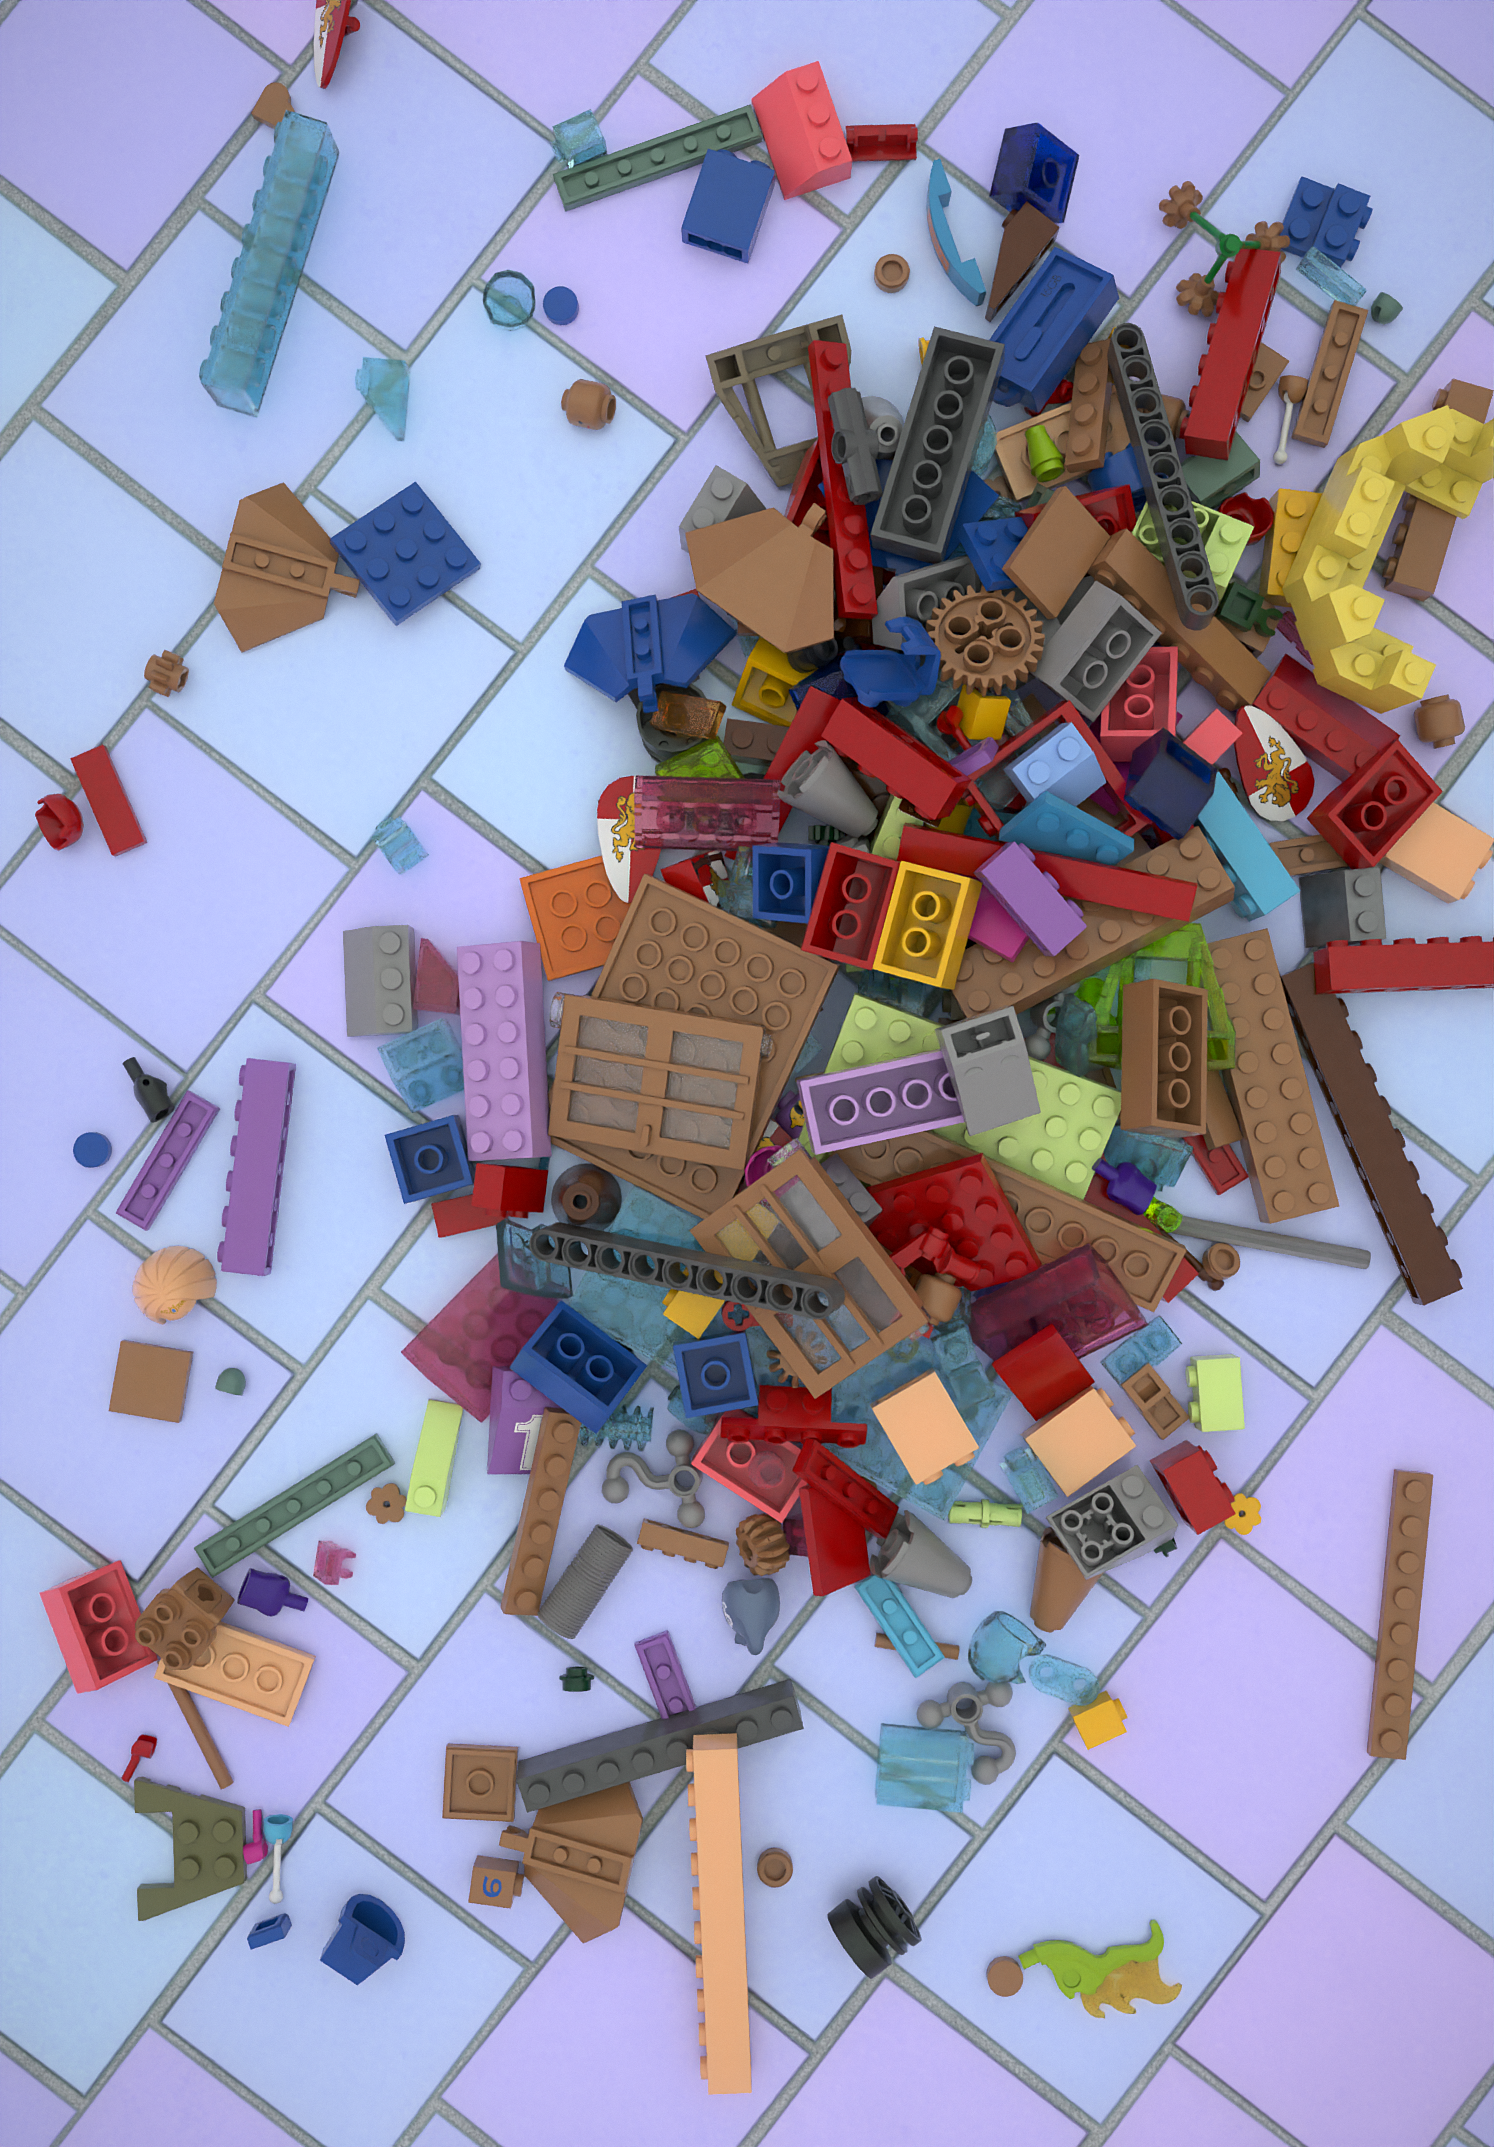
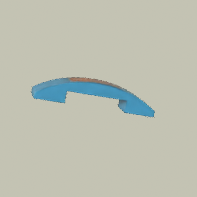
(963, 275)

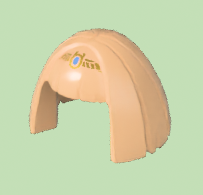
(172, 1282)

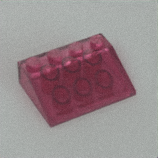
(1072, 1293)
(474, 1333)

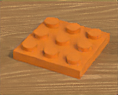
(574, 916)

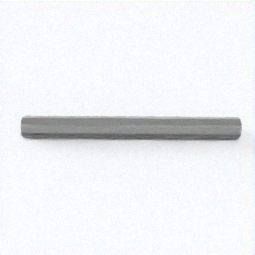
(1274, 1242)

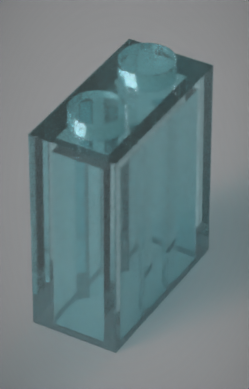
(923, 1768)

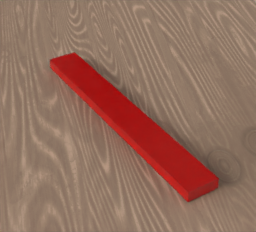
(1075, 876)

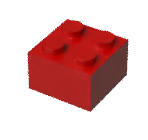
(1192, 1486)

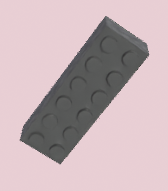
(938, 446)

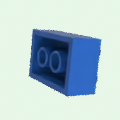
(578, 1366)

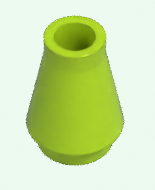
(1044, 457)

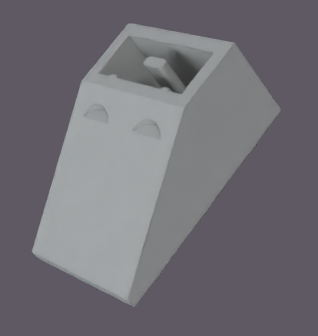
(989, 1069)
(1113, 1523)

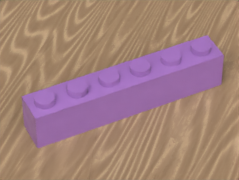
(257, 1167)

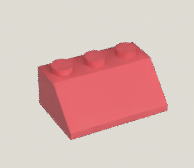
(802, 131)
(96, 1626)

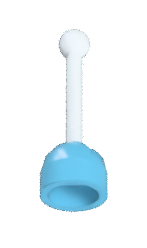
(277, 1831)

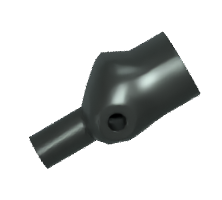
(149, 1091)

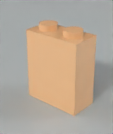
(1440, 854)
(925, 1427)
(1080, 1439)

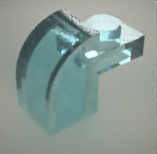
(737, 894)

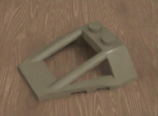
(763, 357)

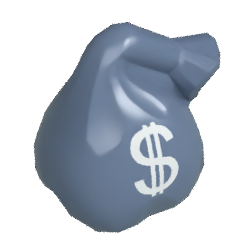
(751, 1610)

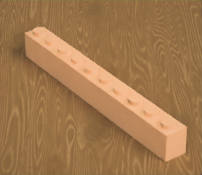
(721, 1913)

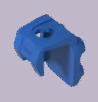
(894, 676)

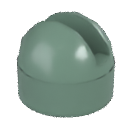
(1385, 308)
(231, 1381)

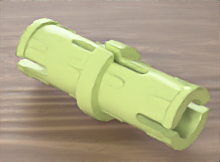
(985, 1513)

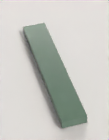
(656, 158)
(294, 1505)

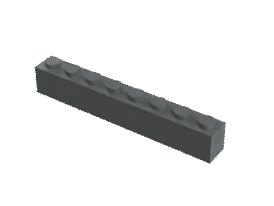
(655, 1745)

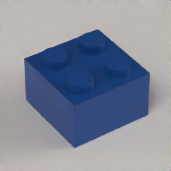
(786, 880)
(430, 1158)
(715, 1373)

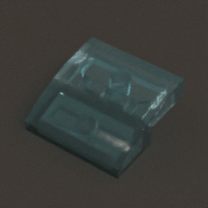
(522, 1271)

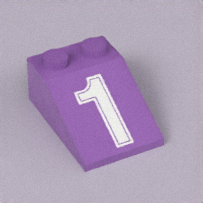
(514, 1422)

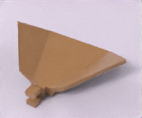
(276, 569)
(769, 575)
(582, 1857)

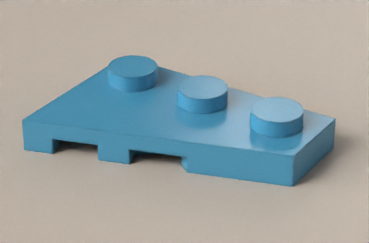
(1066, 830)

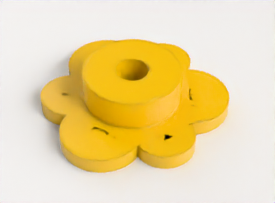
(1244, 1523)

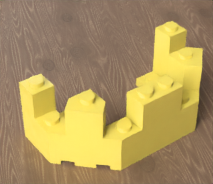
(1432, 457)

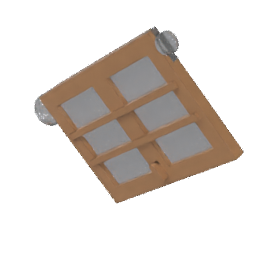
(656, 1079)
(807, 1225)

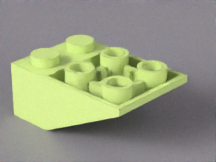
(1221, 535)

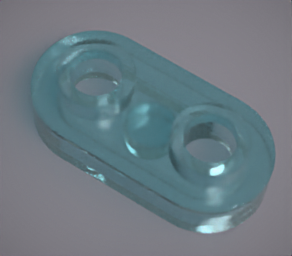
(1061, 1681)

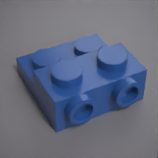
(1325, 220)

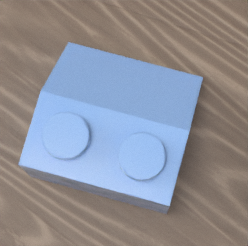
(1059, 765)

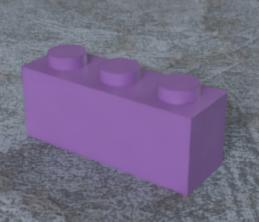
(1031, 898)

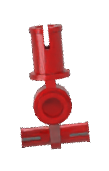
(935, 1247)

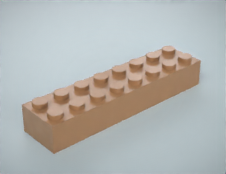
(1110, 935)
(1270, 1085)

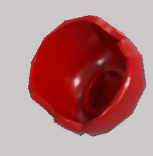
(1250, 511)
(59, 821)

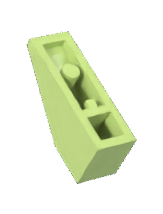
(434, 1459)

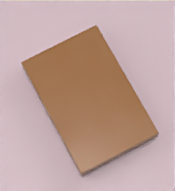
(1056, 552)

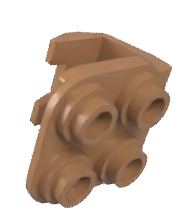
(183, 1619)

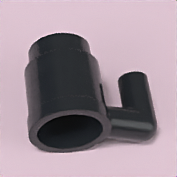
(819, 655)

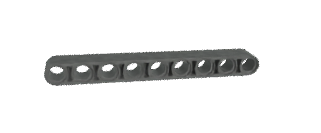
(1161, 491)
(699, 1266)

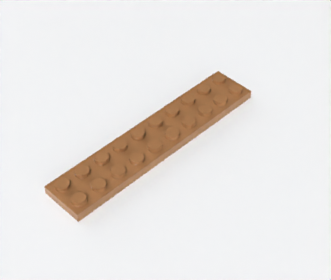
(1048, 1215)

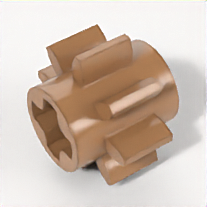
(166, 673)

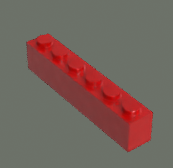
(1231, 354)
(1404, 965)

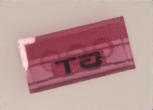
(705, 812)

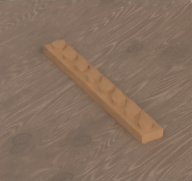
(1400, 1614)

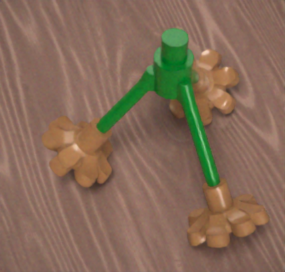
(1199, 289)

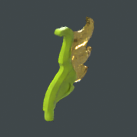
(1107, 1978)

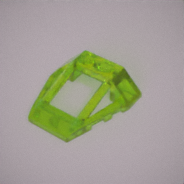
(1181, 945)

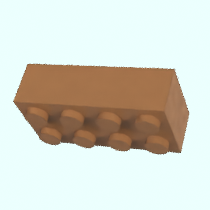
(1164, 1059)

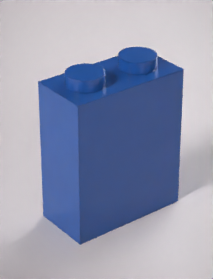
(728, 205)

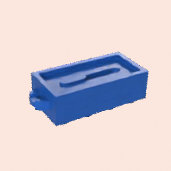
(1051, 327)

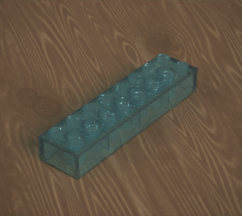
(270, 263)

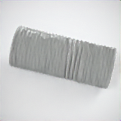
(578, 1587)

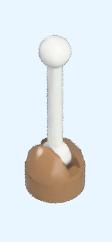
(1291, 391)

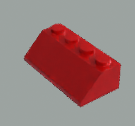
(1321, 722)

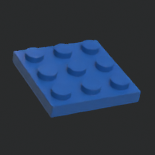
(405, 553)

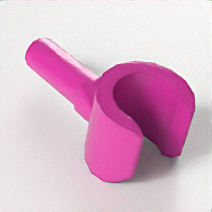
(258, 1849)

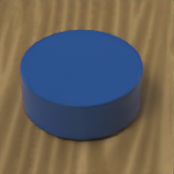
(561, 305)
(92, 1149)

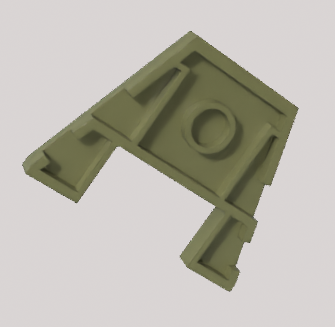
(205, 1846)

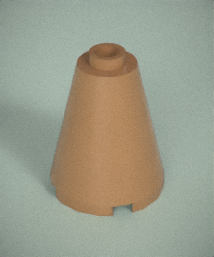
(1057, 1585)

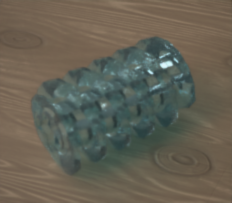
(623, 1427)

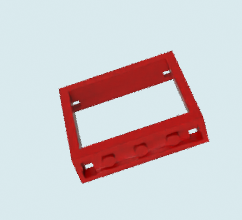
(1063, 713)

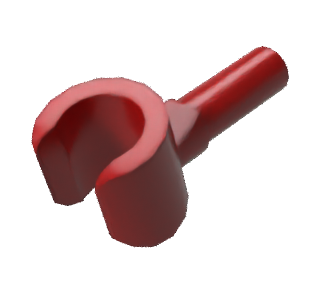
(949, 722)
(143, 1747)

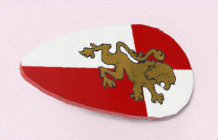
(329, 30)
(1271, 766)
(616, 834)

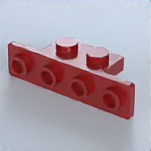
(793, 1416)

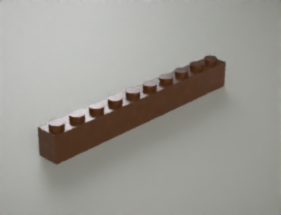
(1371, 1139)

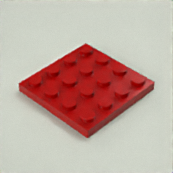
(968, 1206)

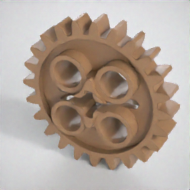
(986, 639)

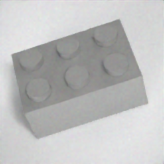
(1095, 650)

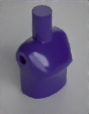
(1127, 1185)
(269, 1593)

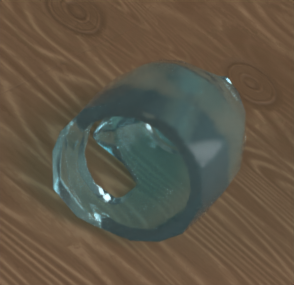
(1000, 1646)

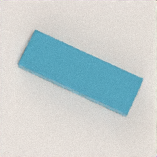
(900, 1624)

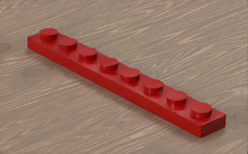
(845, 520)

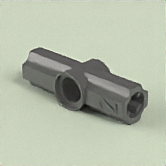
(855, 446)

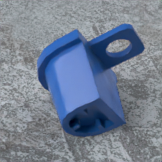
(364, 1938)

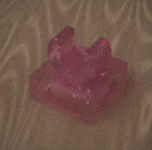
(329, 1563)

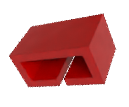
(509, 1190)

